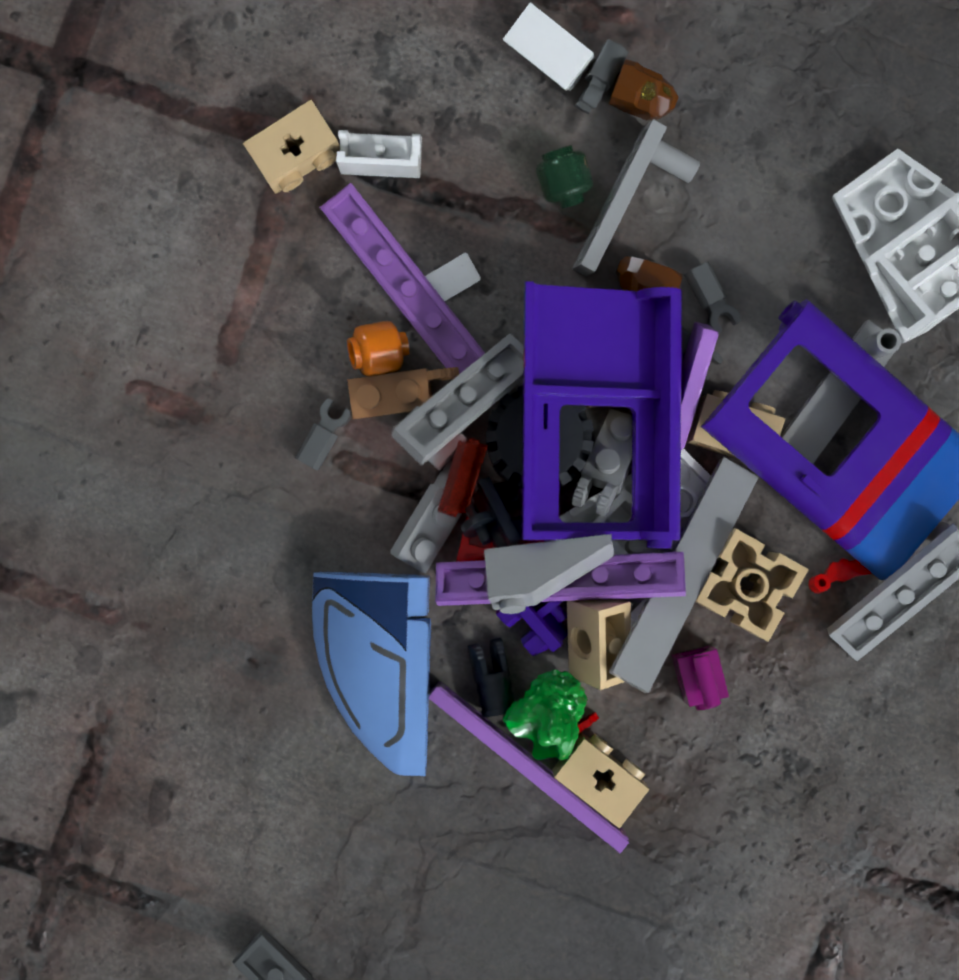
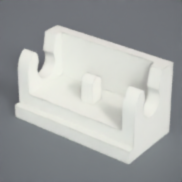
(549, 47)
(379, 154)

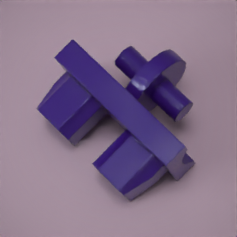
(545, 623)

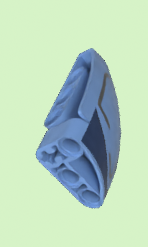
(377, 660)

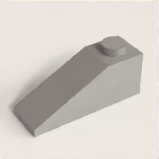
(535, 571)

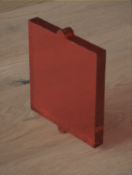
(462, 477)

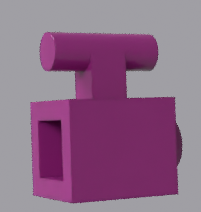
(700, 677)

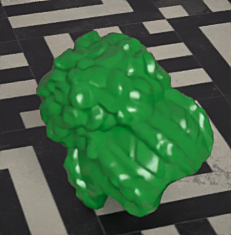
(549, 714)

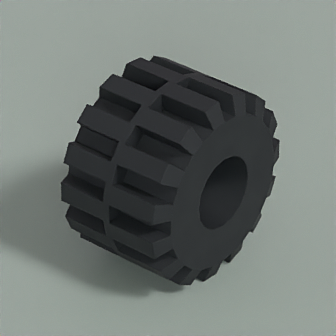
(505, 439)

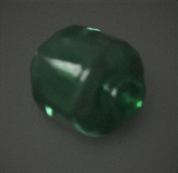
(564, 176)

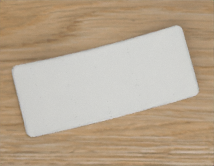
(454, 277)

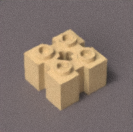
(772, 579)

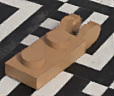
(394, 391)

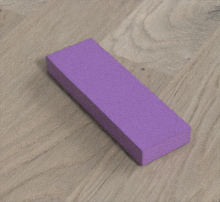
(694, 372)

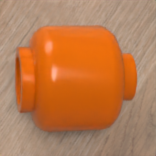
(377, 348)

